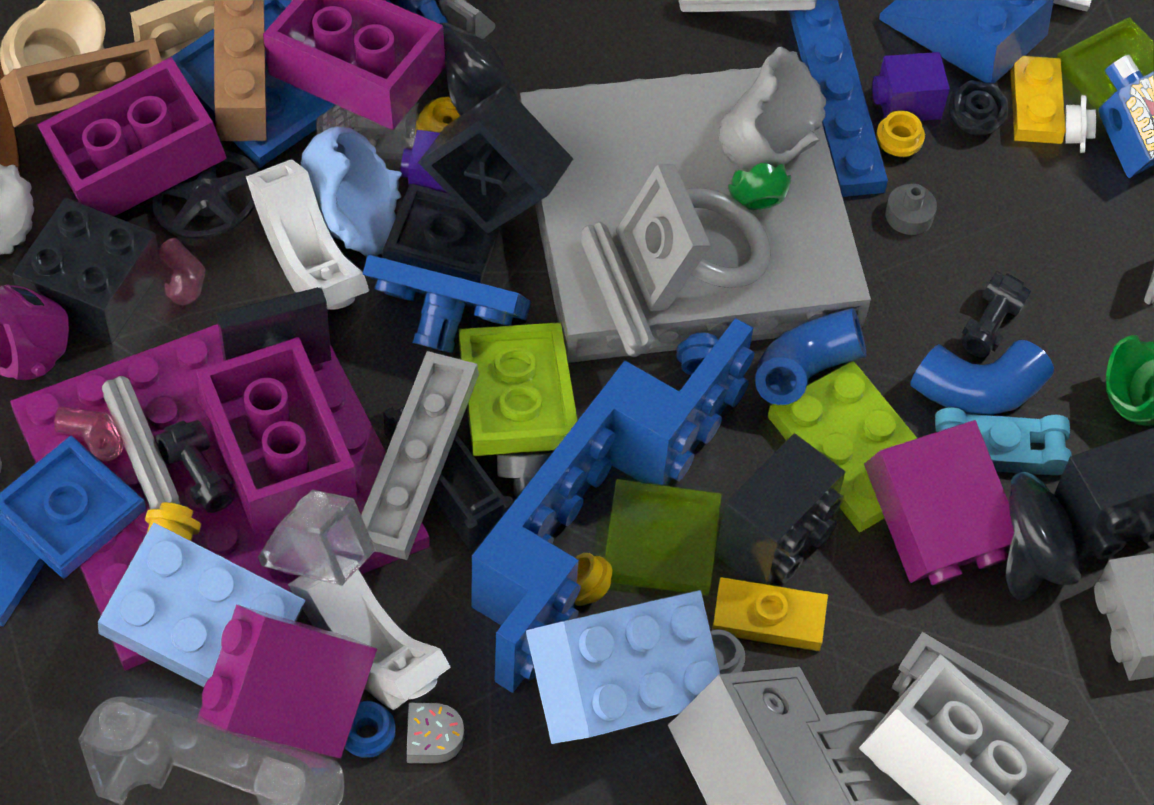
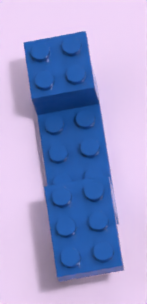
(630, 426)

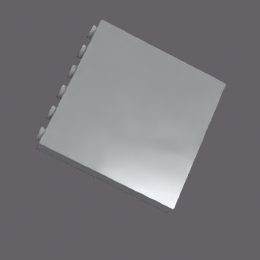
(616, 142)

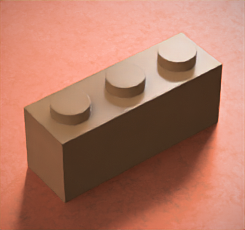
(239, 70)
(56, 85)

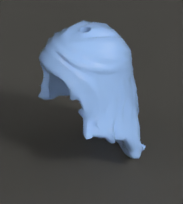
(352, 188)

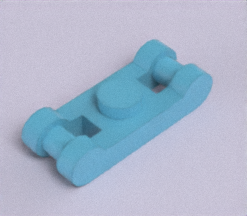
(1010, 440)

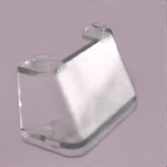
(143, 737)

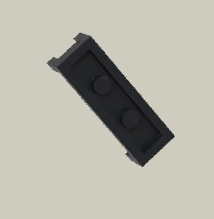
(463, 490)

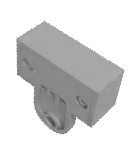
(772, 744)

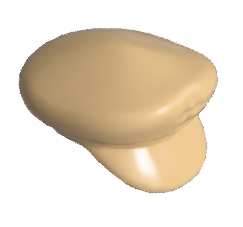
(52, 33)

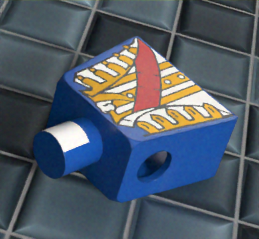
(1130, 116)

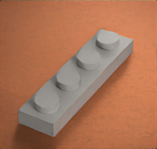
(418, 452)

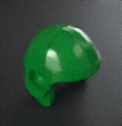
(1132, 380)

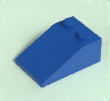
(973, 34)

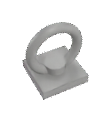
(669, 242)

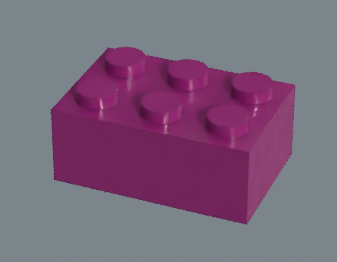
(357, 55)
(133, 140)
(275, 431)

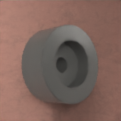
(911, 209)
(520, 467)

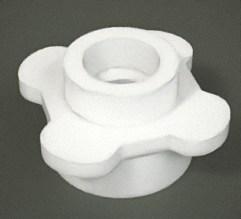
(1080, 124)

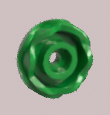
(761, 186)

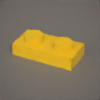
(1038, 100)

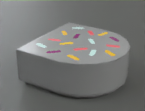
(433, 733)

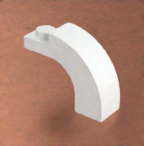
(301, 236)
(401, 665)

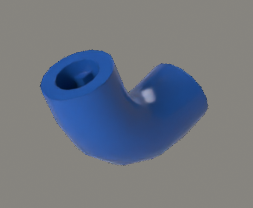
(807, 351)
(987, 387)

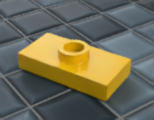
(770, 613)

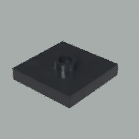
(439, 236)
(277, 321)

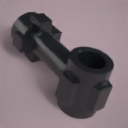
(1004, 295)
(186, 443)

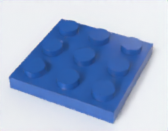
(289, 110)

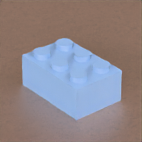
(180, 601)
(622, 666)

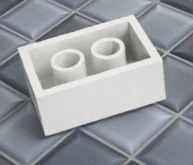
(960, 747)

